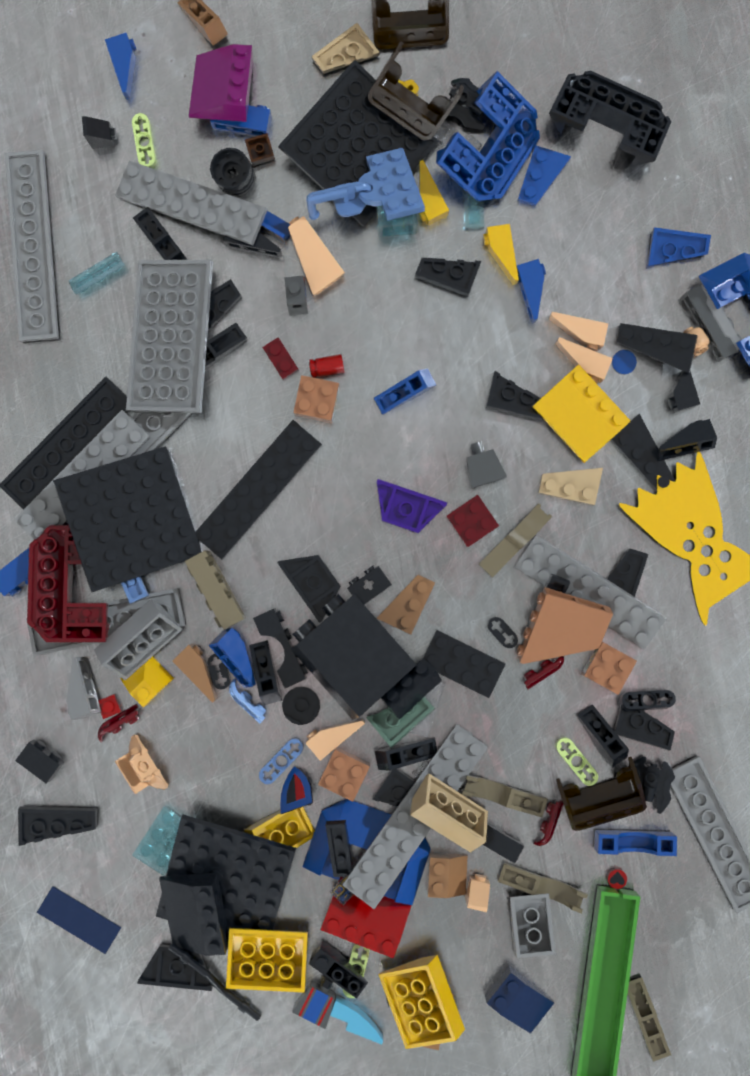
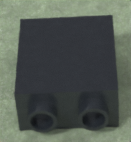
(351, 655)

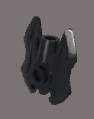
(465, 107)
(655, 781)

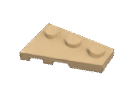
(345, 49)
(572, 485)

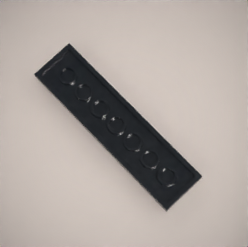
(64, 442)
(257, 489)

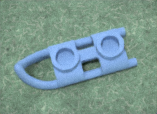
(243, 700)

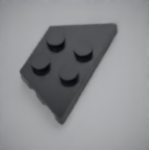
(312, 582)
(168, 971)

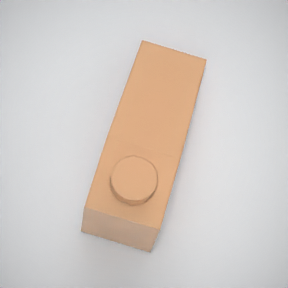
(584, 331)
(592, 362)
(328, 738)

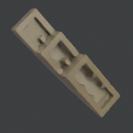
(647, 1020)

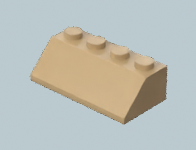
(450, 813)

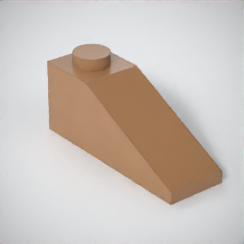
(204, 19)
(194, 666)

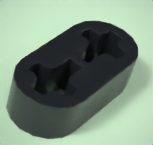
(506, 629)
(214, 673)

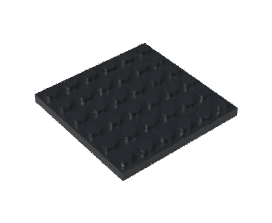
(345, 129)
(127, 518)
(248, 869)

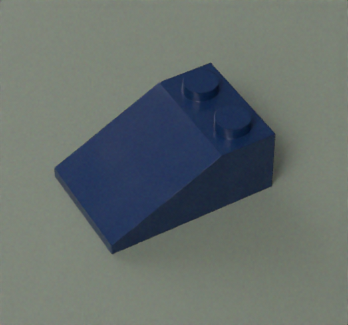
(518, 1000)

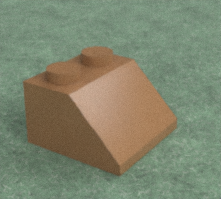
(446, 875)

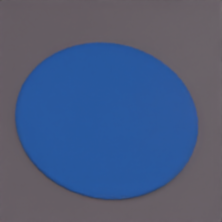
(624, 361)

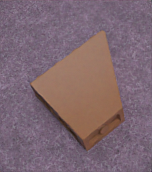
(563, 627)

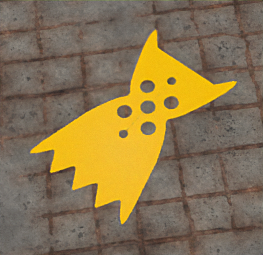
(666, 520)

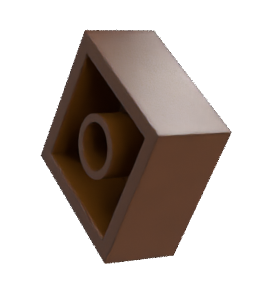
(259, 149)

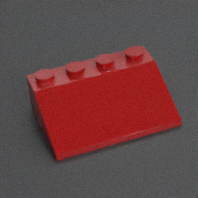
(371, 928)

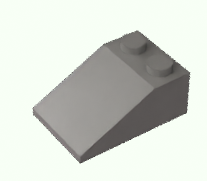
(532, 926)

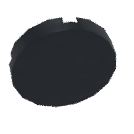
(301, 705)

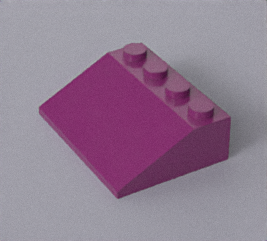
(222, 84)

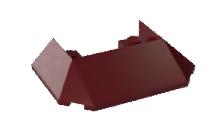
(50, 592)

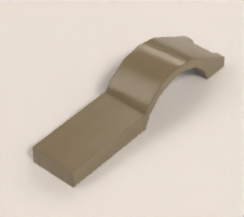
(515, 540)
(505, 795)
(537, 884)

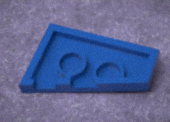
(541, 172)
(676, 245)

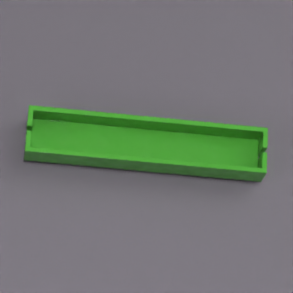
(606, 982)

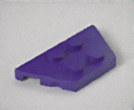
(406, 507)

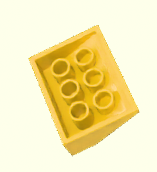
(581, 413)
(267, 960)
(422, 1003)

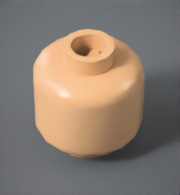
(702, 340)

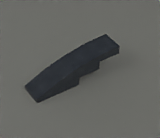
(158, 235)

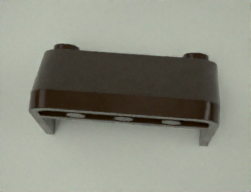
(410, 27)
(407, 107)
(604, 801)

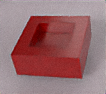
(109, 706)

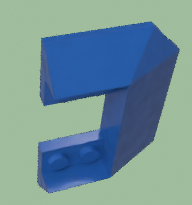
(492, 170)
(727, 284)
(363, 827)

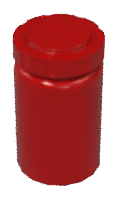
(326, 366)

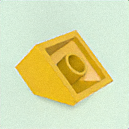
(147, 681)

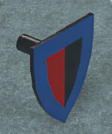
(295, 791)

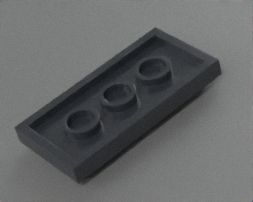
(463, 663)

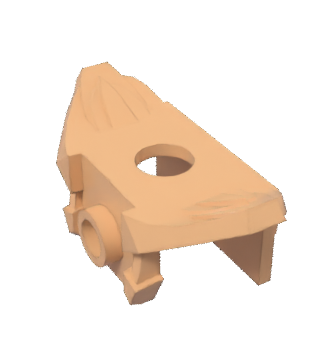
(139, 768)

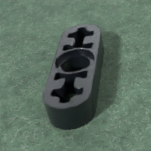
(654, 695)

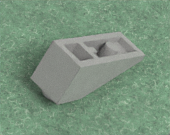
(81, 695)

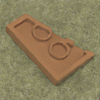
(408, 605)

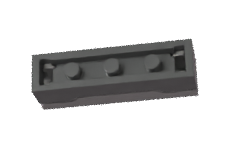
(713, 322)

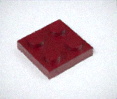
(472, 521)

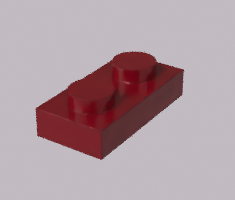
(280, 358)

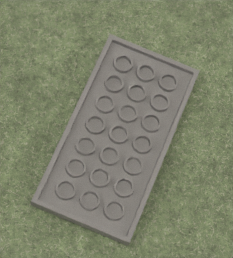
(169, 336)

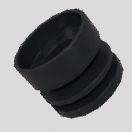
(228, 162)

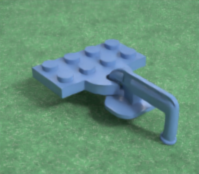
(386, 185)

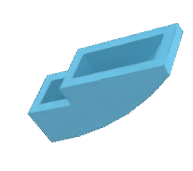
(356, 1020)

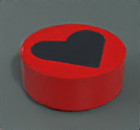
(616, 878)

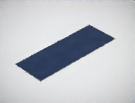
(78, 920)

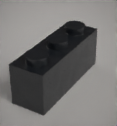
(411, 688)

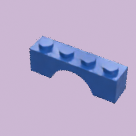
(621, 841)

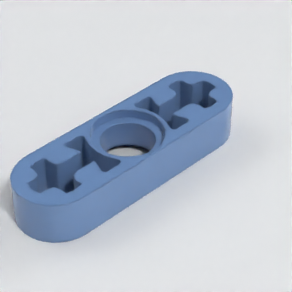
(267, 767)

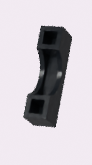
(271, 625)

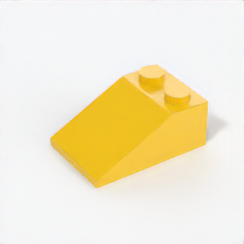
(287, 828)

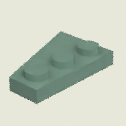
(395, 729)

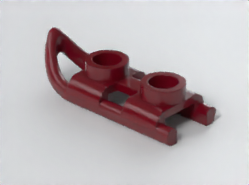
(548, 668)
(115, 723)
(548, 827)

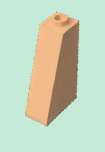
(314, 257)

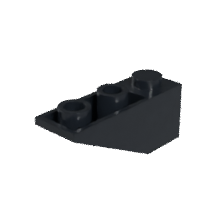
(337, 969)

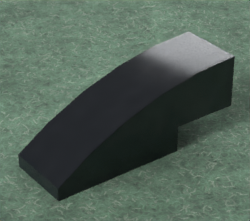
(223, 344)
(503, 843)

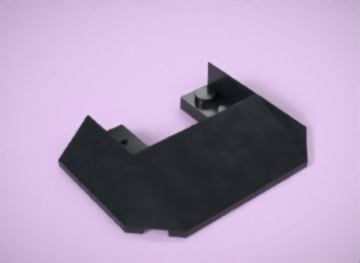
(615, 107)

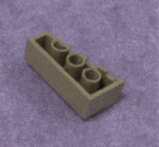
(215, 589)

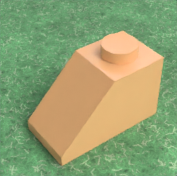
(477, 893)

